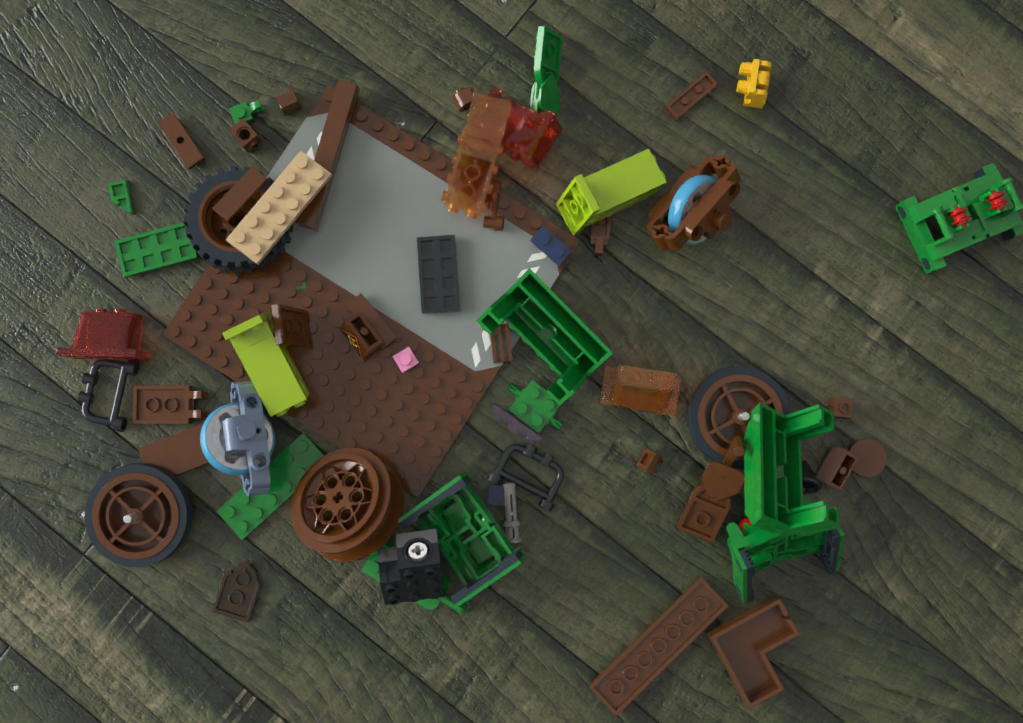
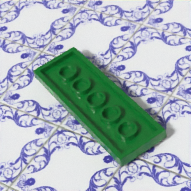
(247, 512)

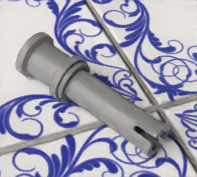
(511, 523)

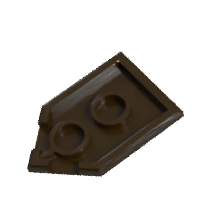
(237, 593)

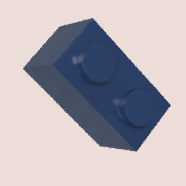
(551, 246)

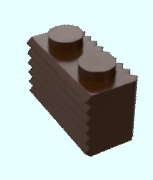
(837, 467)

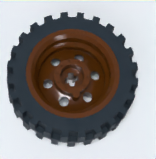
(205, 225)

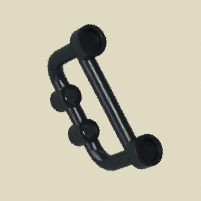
(86, 398)
(546, 459)

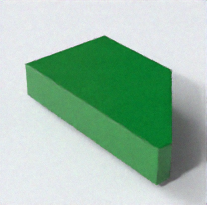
(121, 195)

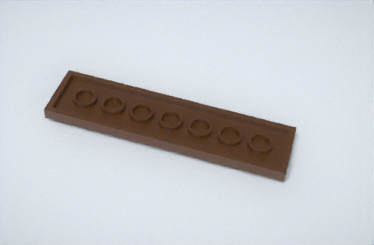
(658, 646)

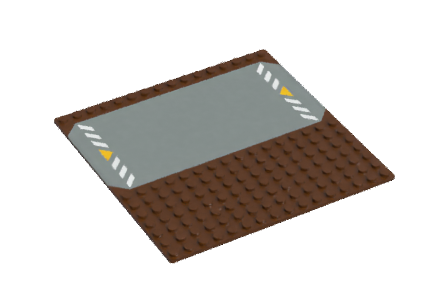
(367, 244)

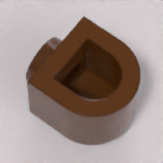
(463, 98)

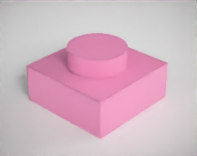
(405, 359)

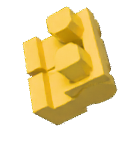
(757, 82)

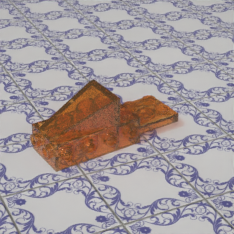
(477, 156)

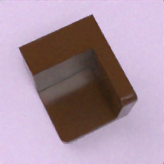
(289, 102)

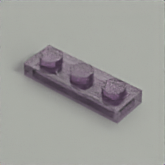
(515, 425)

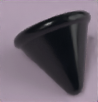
(809, 479)

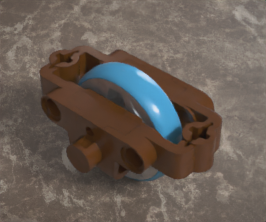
(695, 205)

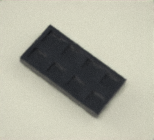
(438, 274)

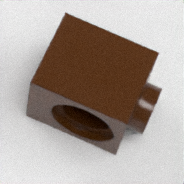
(242, 128)
(842, 407)

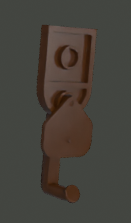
(711, 499)

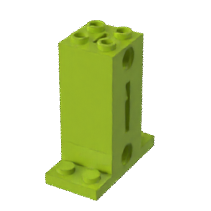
(610, 190)
(268, 364)

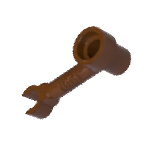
(494, 221)

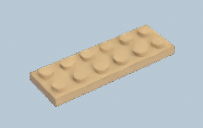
(279, 207)

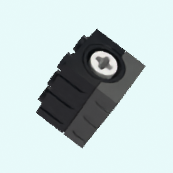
(411, 568)

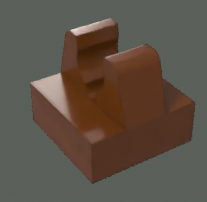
(649, 461)

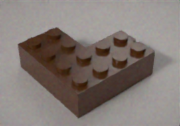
(743, 646)

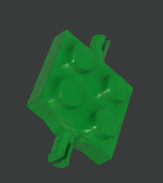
(534, 406)

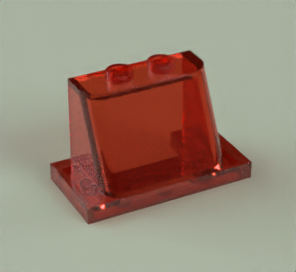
(107, 336)

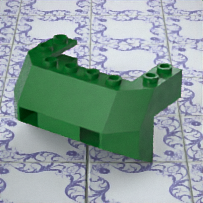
(550, 331)
(775, 471)

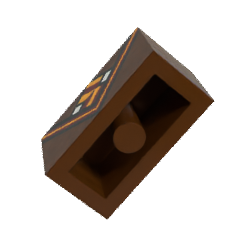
(361, 334)

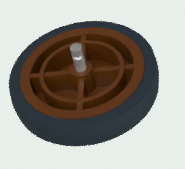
(724, 405)
(138, 514)

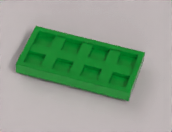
(154, 250)

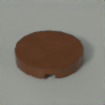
(871, 457)

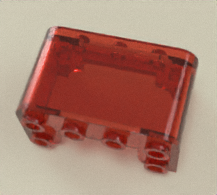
(527, 133)

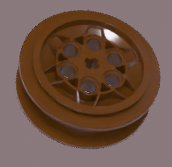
(334, 491)

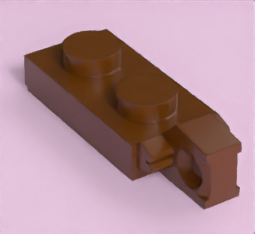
(600, 235)

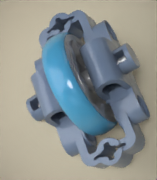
(240, 439)

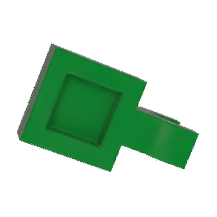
(246, 112)

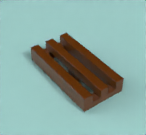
(503, 359)

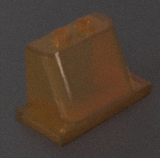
(640, 389)

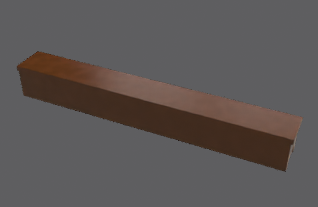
(330, 148)

